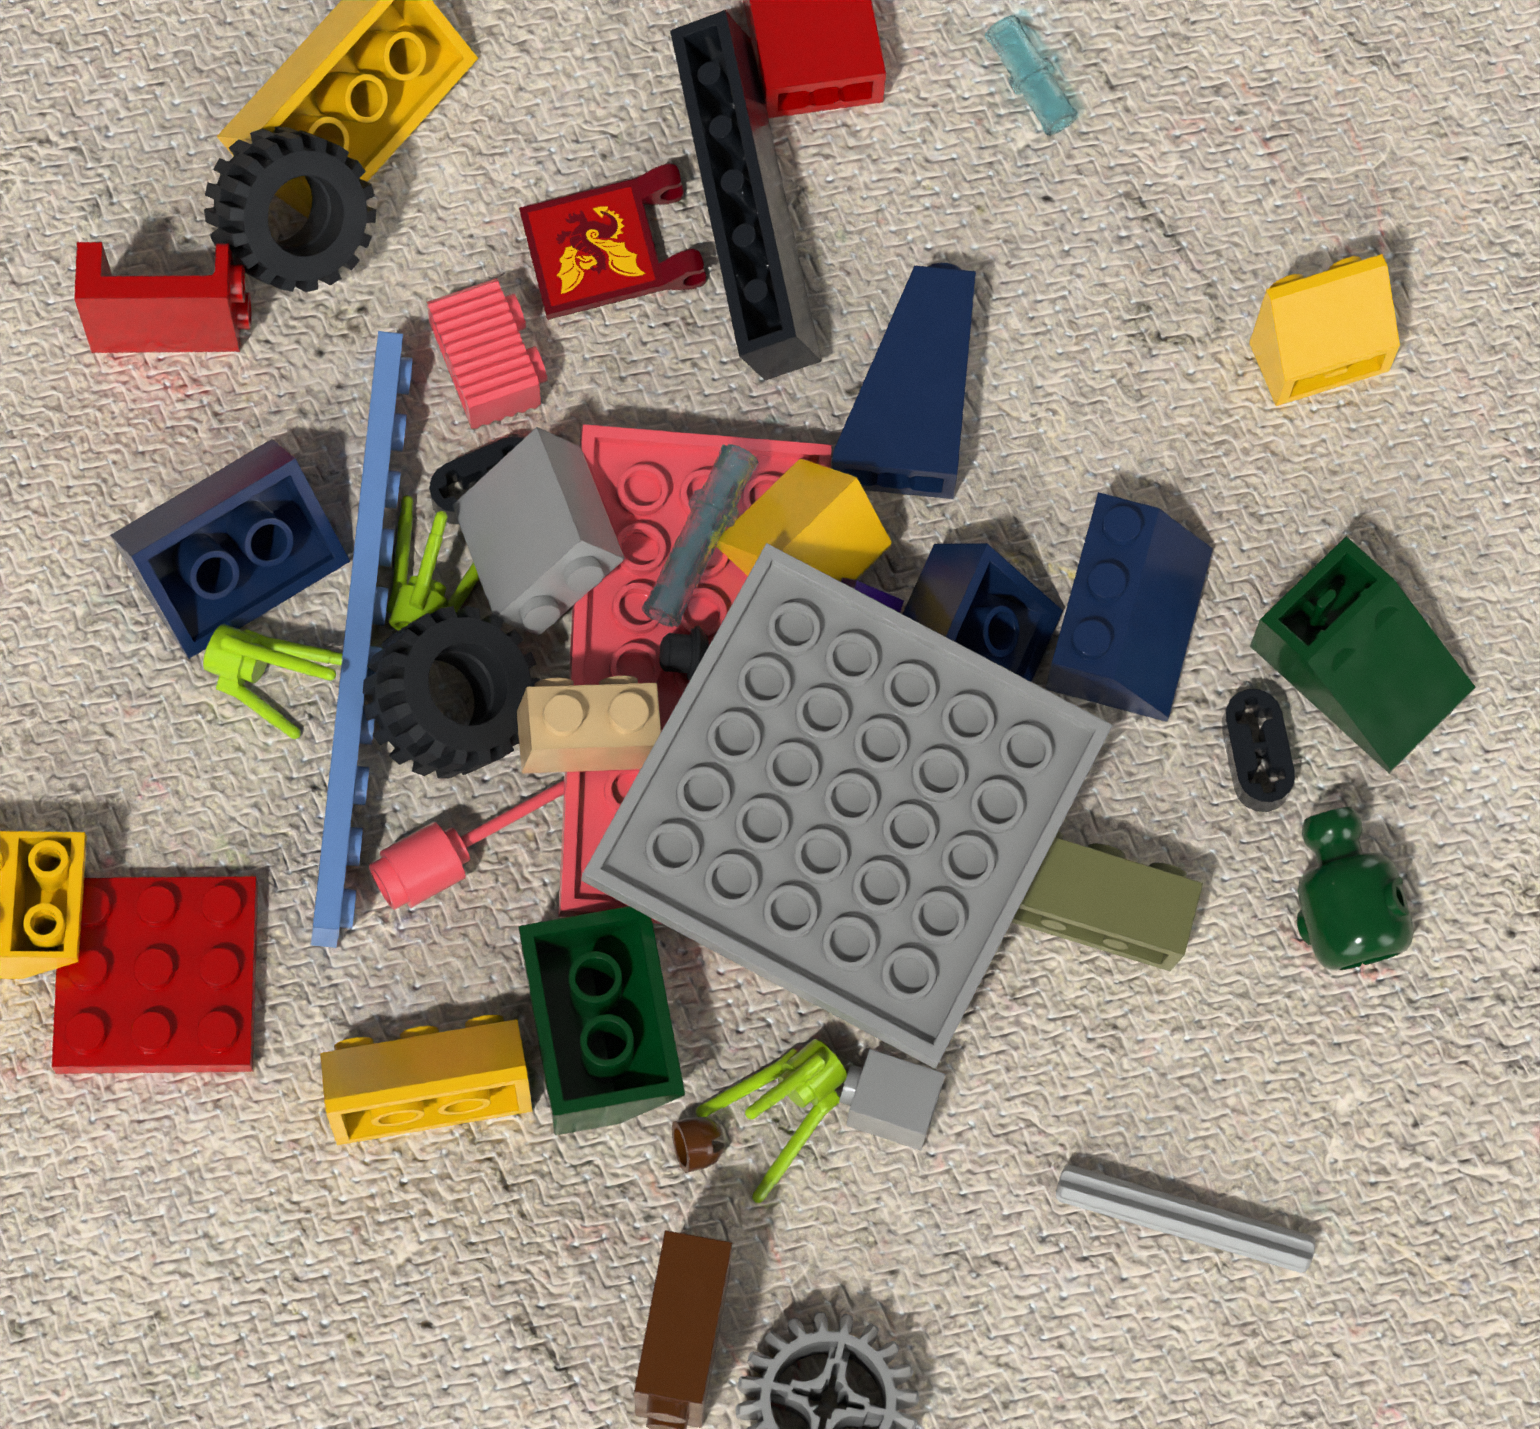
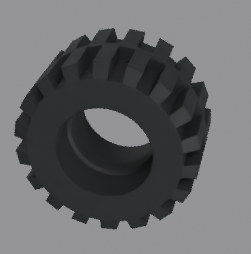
(335, 219)
(404, 702)

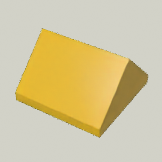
(814, 518)

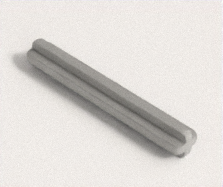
(1185, 1218)

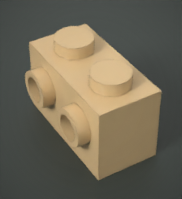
(587, 725)

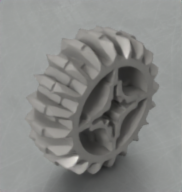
(840, 1348)

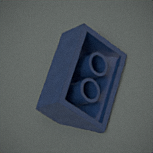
(231, 546)
(984, 606)
(1130, 609)

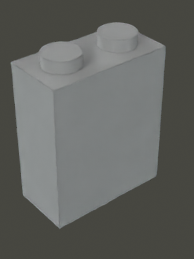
(538, 532)

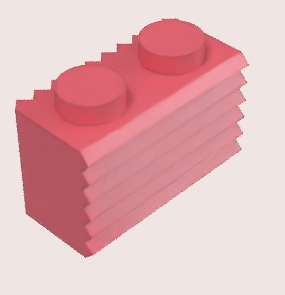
(486, 353)

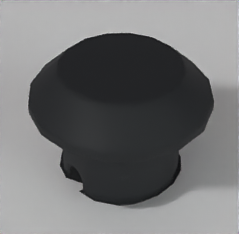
(683, 652)

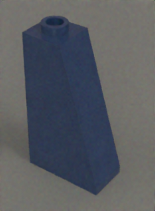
(911, 404)

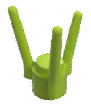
(422, 593)
(243, 657)
(804, 1078)

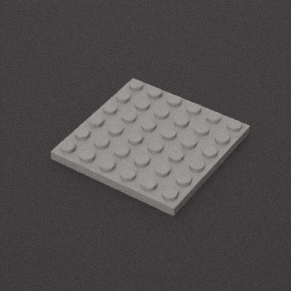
(848, 805)

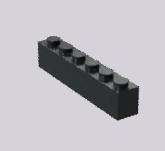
(745, 196)

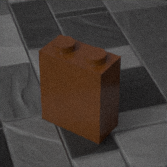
(682, 1331)

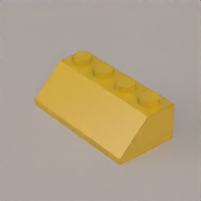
(359, 83)

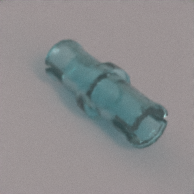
(1031, 75)

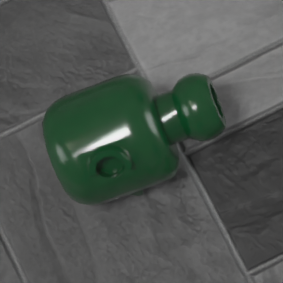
(1352, 899)

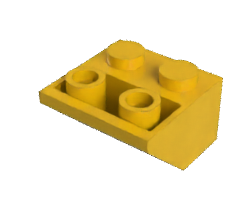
(1326, 329)
(40, 900)

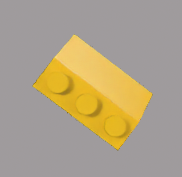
(425, 1080)

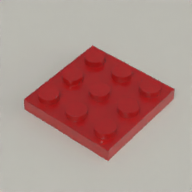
(160, 978)

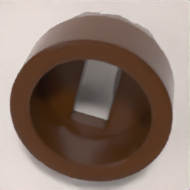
(694, 1143)

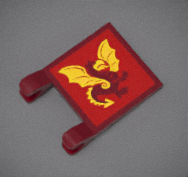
(600, 247)

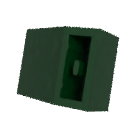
(1362, 655)

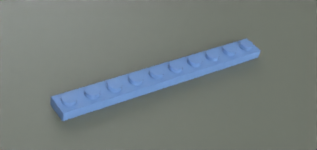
(366, 607)

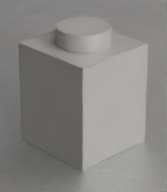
(892, 1098)

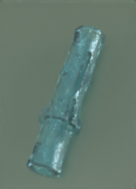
(711, 512)

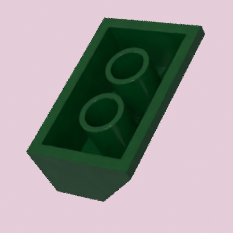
(600, 1018)

